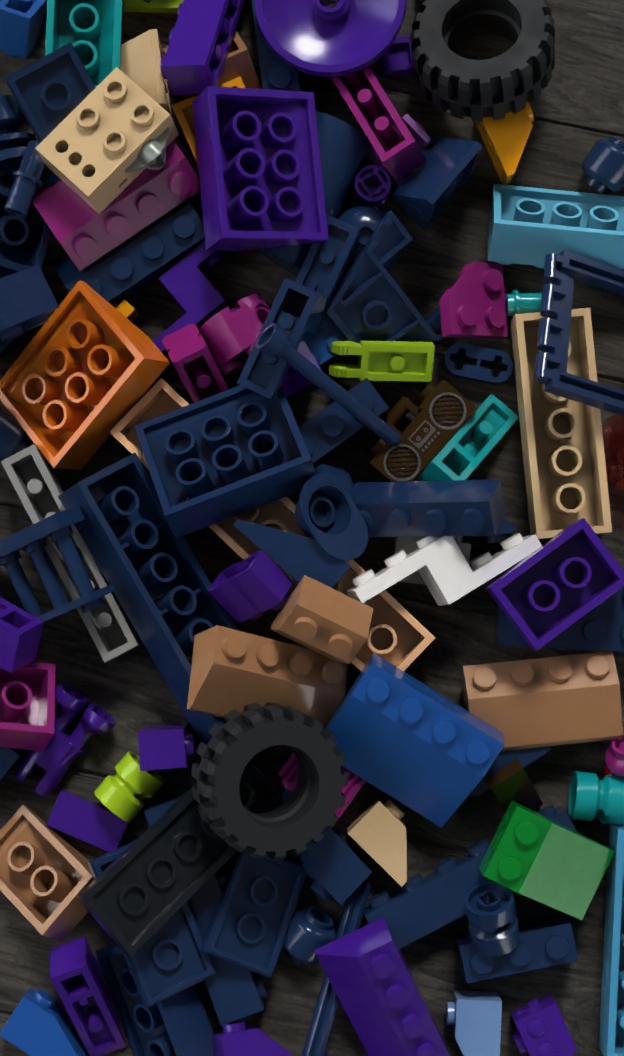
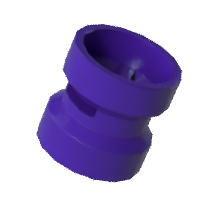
(372, 193)

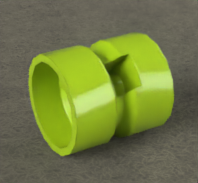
(127, 789)

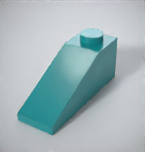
(471, 442)

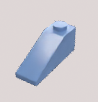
(476, 1022)

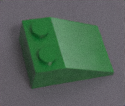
(545, 861)

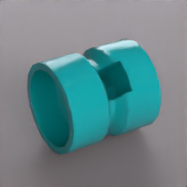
(596, 798)

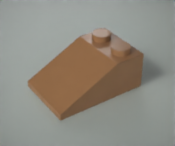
(42, 874)

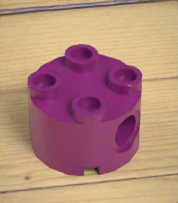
(234, 332)

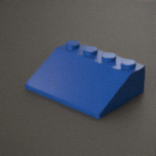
(412, 741)

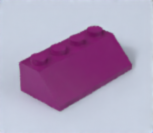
(147, 198)

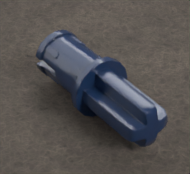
(25, 182)

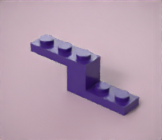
(192, 290)

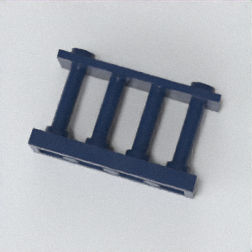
(33, 542)

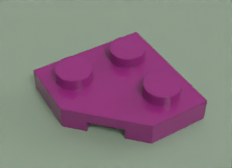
(475, 303)

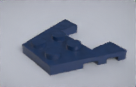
(371, 303)

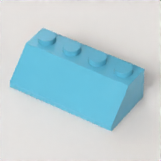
(541, 221)

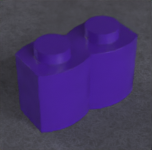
(251, 587)

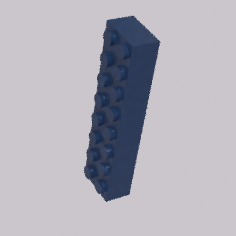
(151, 571)

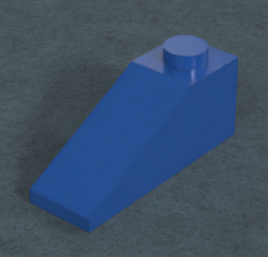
(41, 1027)

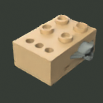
(108, 140)

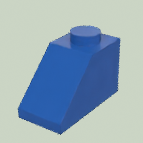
(21, 26)

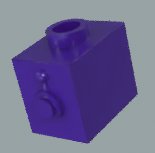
(542, 1029)

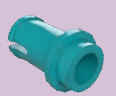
(522, 303)

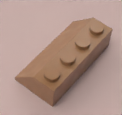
(245, 669)
(547, 699)

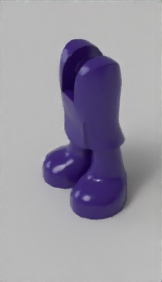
(64, 747)

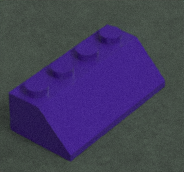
(381, 993)

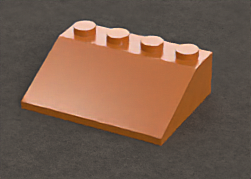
(79, 377)

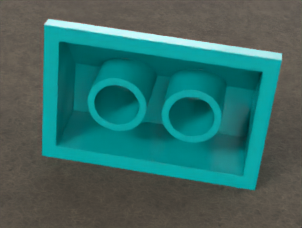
(93, 30)

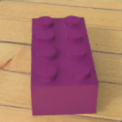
(27, 706)

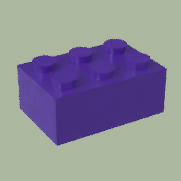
(557, 584)

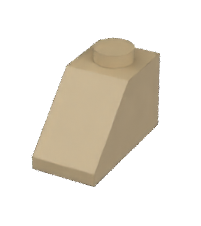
(383, 837)

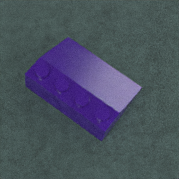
(259, 168)

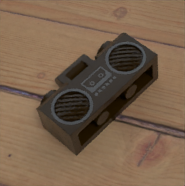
(434, 423)

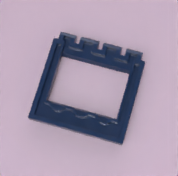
(555, 329)

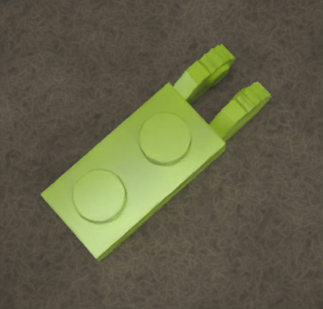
(385, 360)

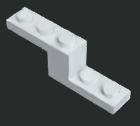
(443, 568)

